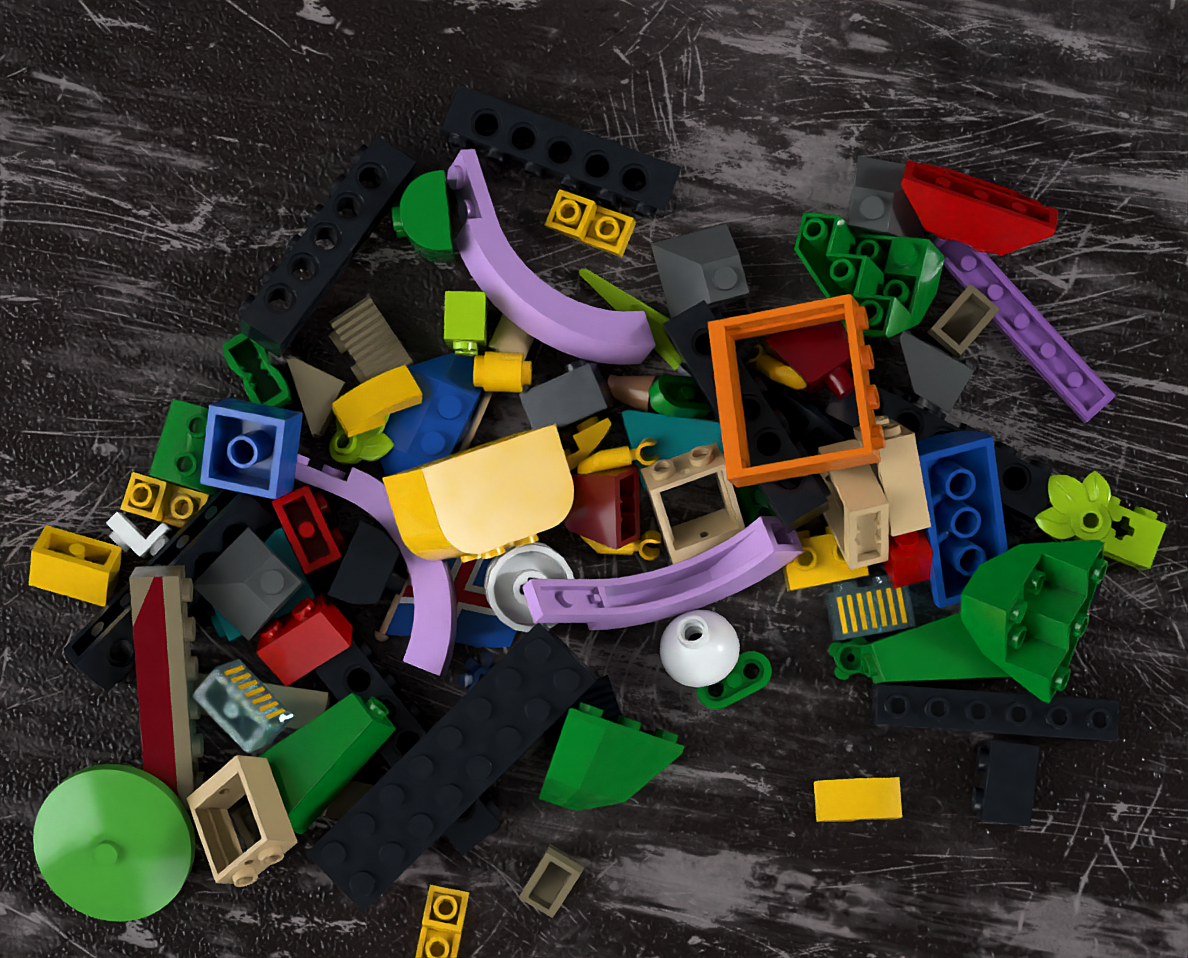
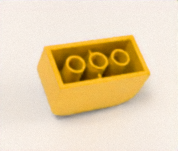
(483, 497)

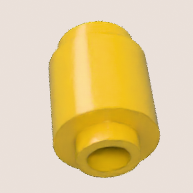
(502, 371)

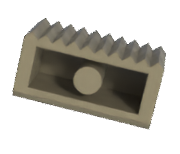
(368, 340)

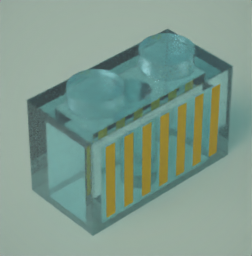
(868, 609)
(242, 705)

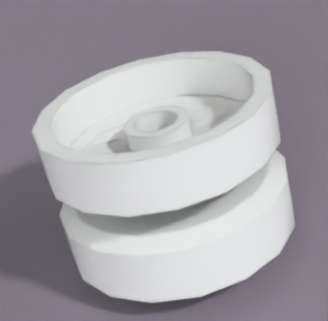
(510, 571)

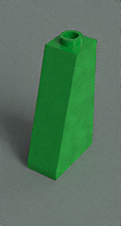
(928, 654)
(326, 755)

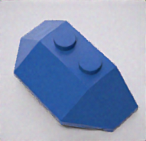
(440, 421)

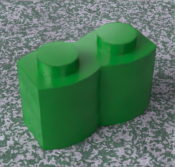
(255, 366)

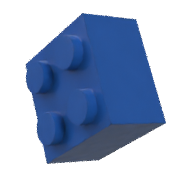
(251, 448)

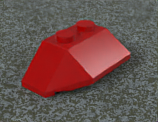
(975, 210)

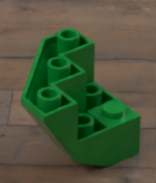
(883, 273)
(1033, 609)
(604, 760)

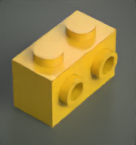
(819, 563)
(75, 566)

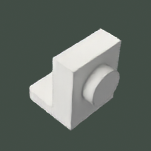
(130, 536)

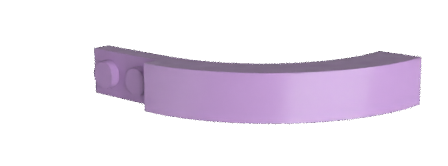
(523, 296)
(432, 581)
(669, 590)

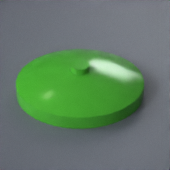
(114, 842)

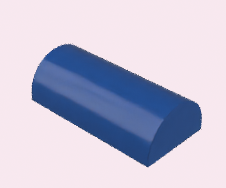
(962, 509)

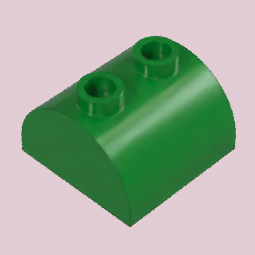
(426, 217)
(182, 447)

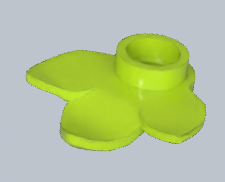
(364, 446)
(1072, 503)

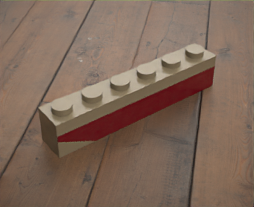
(166, 677)

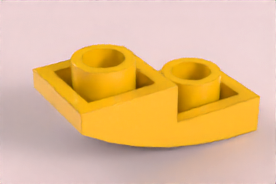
(590, 223)
(369, 402)
(590, 437)
(161, 500)
(857, 799)
(442, 923)

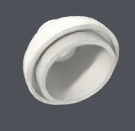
(702, 660)

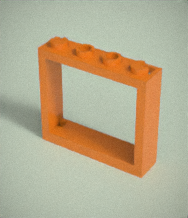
(729, 397)

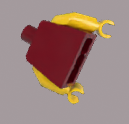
(808, 358)
(608, 503)

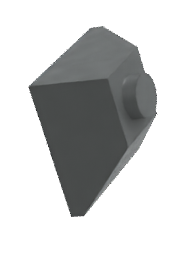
(879, 201)
(699, 269)
(934, 371)
(248, 584)

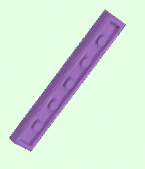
(1028, 330)

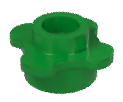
(841, 651)

